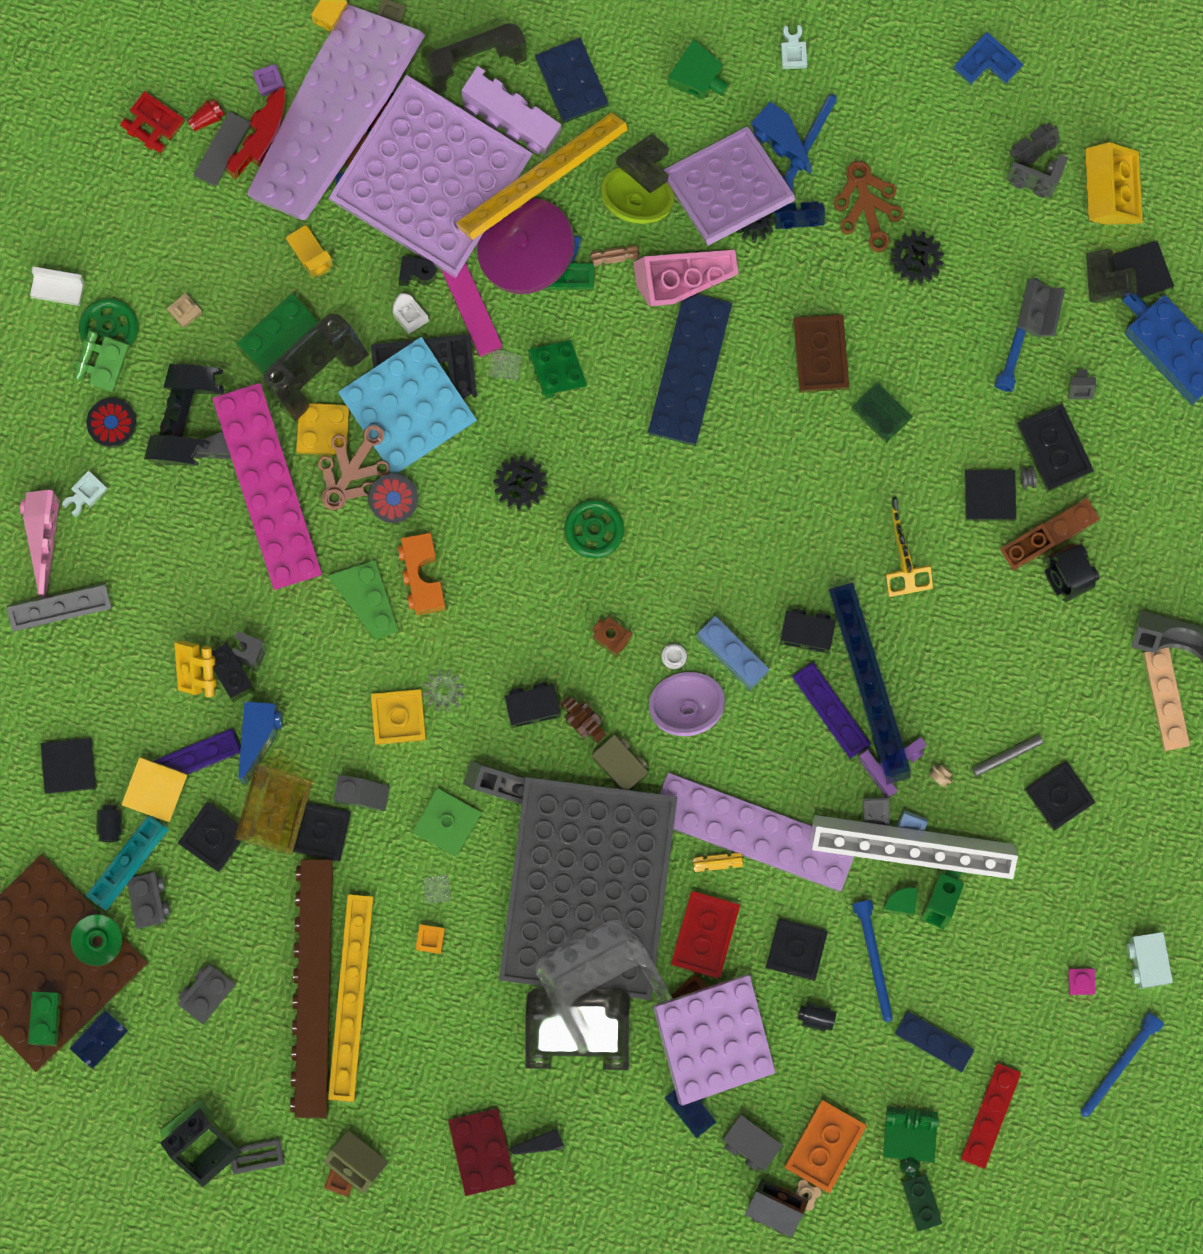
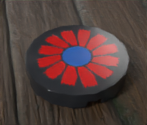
(111, 422)
(392, 497)

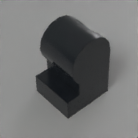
(417, 270)

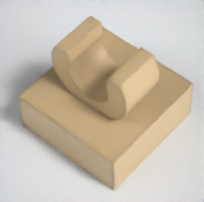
(184, 311)

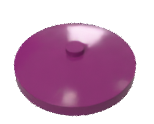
(527, 248)

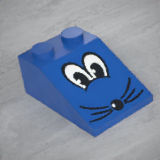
(258, 734)

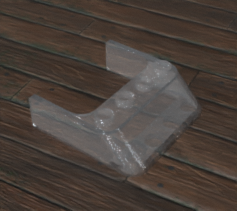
(588, 964)

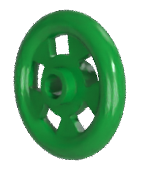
(119, 308)
(598, 508)

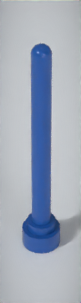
(811, 136)
(1006, 380)
(864, 911)
(1150, 1025)

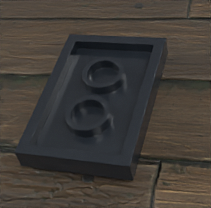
(1054, 447)

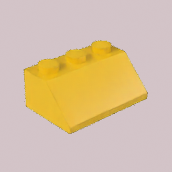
(1113, 184)

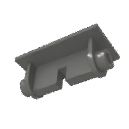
(1044, 139)

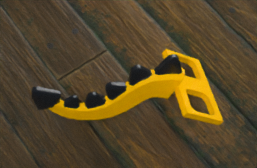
(905, 561)

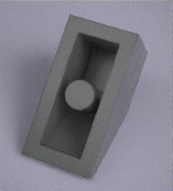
(361, 793)

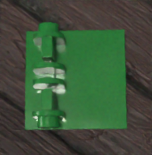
(557, 368)
(910, 1134)

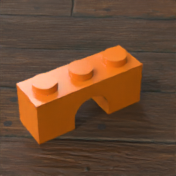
(425, 596)

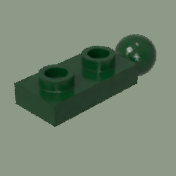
(919, 1196)

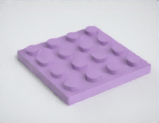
(728, 185)
(714, 1039)

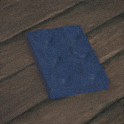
(571, 80)

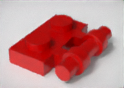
(157, 116)

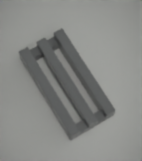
(278, 1152)

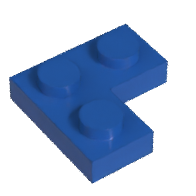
(991, 55)

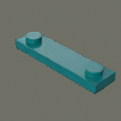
(127, 862)

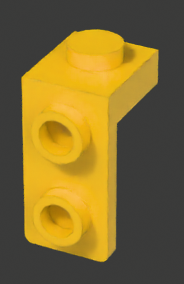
(309, 252)

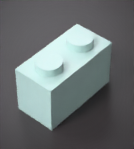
(1149, 960)

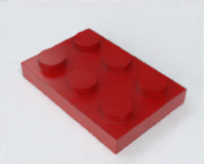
(705, 935)

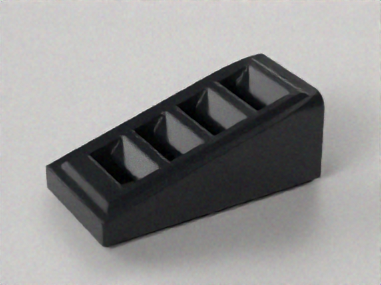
(546, 1142)

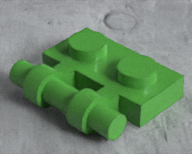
(108, 364)

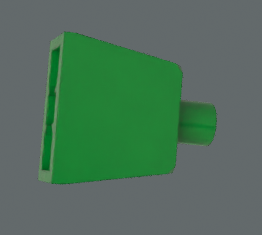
(698, 73)
(943, 899)

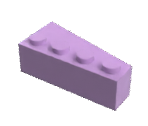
(509, 113)

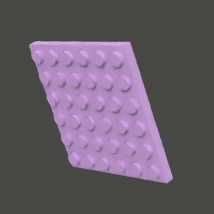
(426, 172)

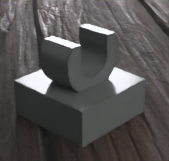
(1082, 386)

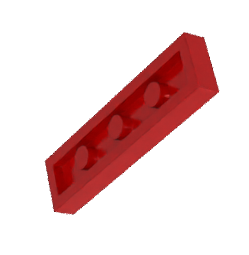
(990, 1116)

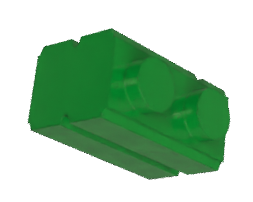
(44, 1019)

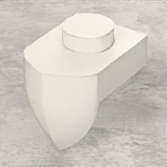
(408, 313)

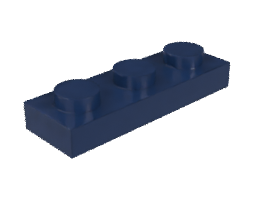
(934, 1042)

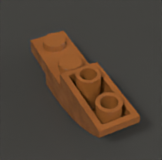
(1050, 534)

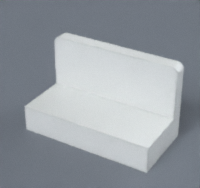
(57, 286)

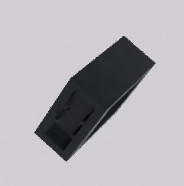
(203, 1167)

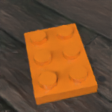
(825, 1146)

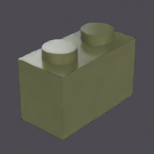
(620, 764)
(356, 1162)

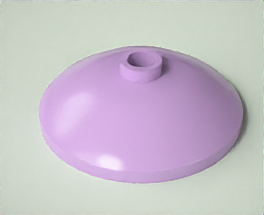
(684, 695)

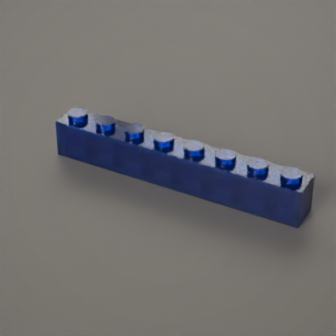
(869, 683)

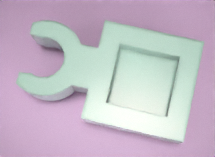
(793, 52)
(86, 491)

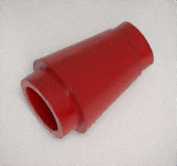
(205, 115)

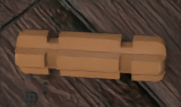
(614, 255)

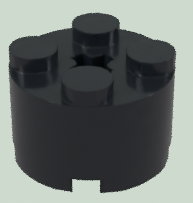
(1070, 572)

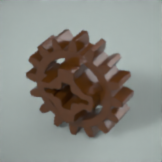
(583, 719)

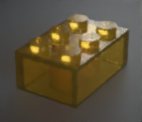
(273, 810)

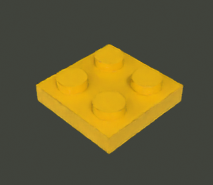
(319, 426)

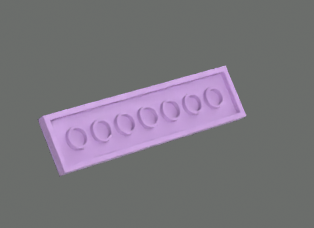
(753, 833)

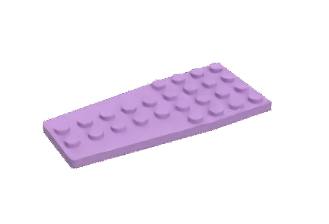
(333, 109)

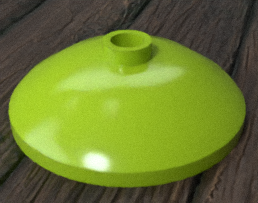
(633, 202)

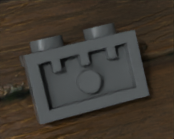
(1040, 309)
(147, 900)
(205, 994)

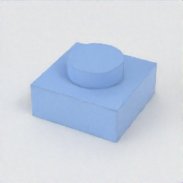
(912, 821)

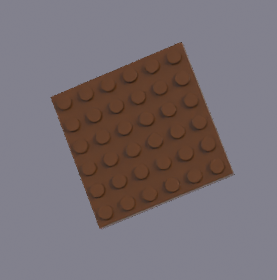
(38, 957)

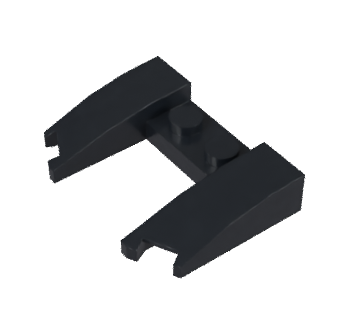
(450, 349)
(183, 382)

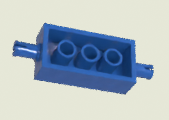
(1169, 344)

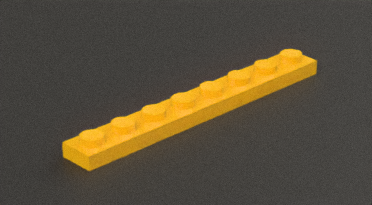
(541, 176)
(351, 998)

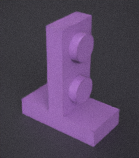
(912, 752)

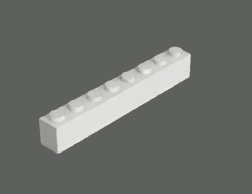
(913, 847)

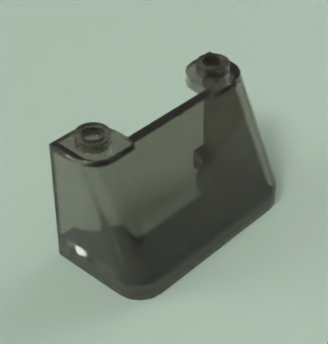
(497, 34)

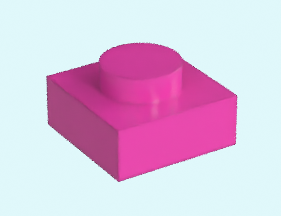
(1081, 982)

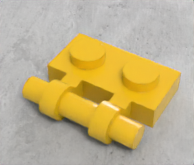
(189, 668)

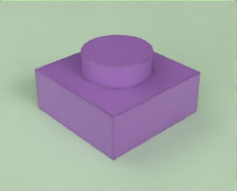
(268, 80)

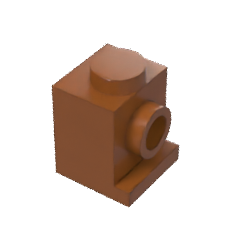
(613, 645)

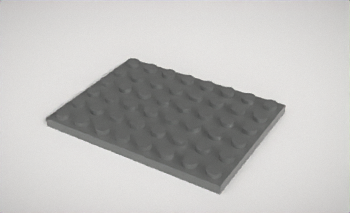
(585, 862)

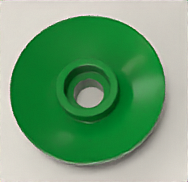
(83, 937)

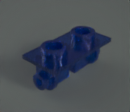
(810, 215)

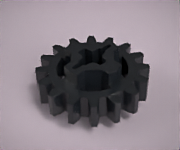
(922, 268)
(510, 486)

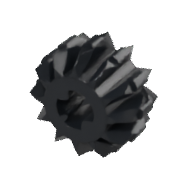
(758, 229)

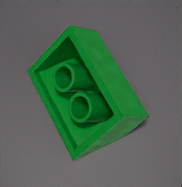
(276, 333)

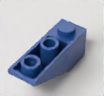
(777, 130)

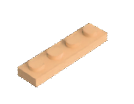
(1166, 700)

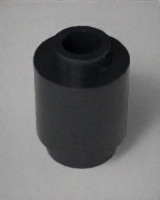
(109, 823)
(817, 1016)

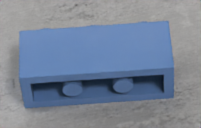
(732, 653)

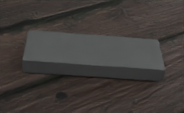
(222, 147)

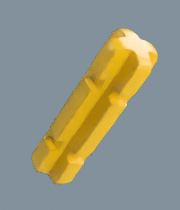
(717, 862)

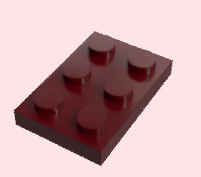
(481, 1152)

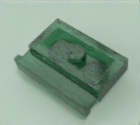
(881, 412)

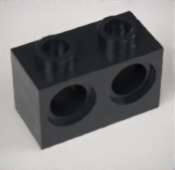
(231, 673)

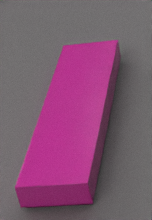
(473, 312)

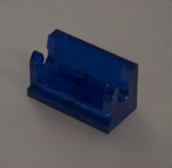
(98, 1039)

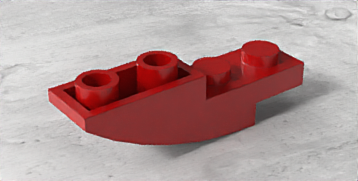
(265, 125)

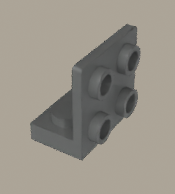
(1041, 184)

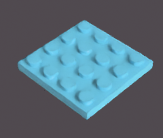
(410, 403)

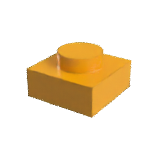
(430, 939)

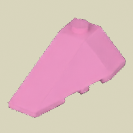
(678, 276)
(40, 522)

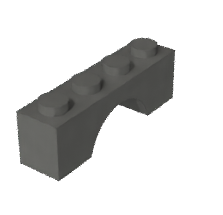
(1159, 632)

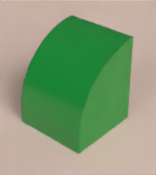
(902, 902)

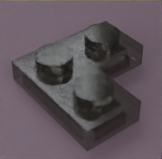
(641, 163)
(1104, 281)

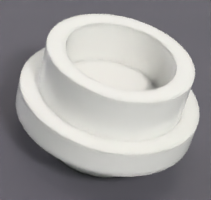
(674, 656)

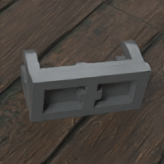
(252, 651)

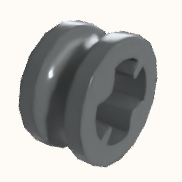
(1028, 477)

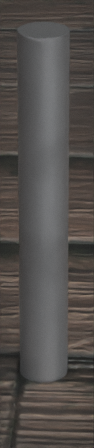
(1007, 756)

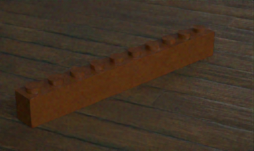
(313, 989)

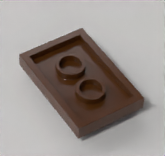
(821, 353)

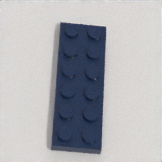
(690, 369)

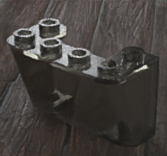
(307, 357)
(601, 1017)

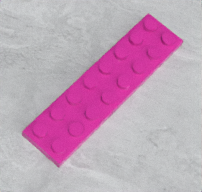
(267, 486)

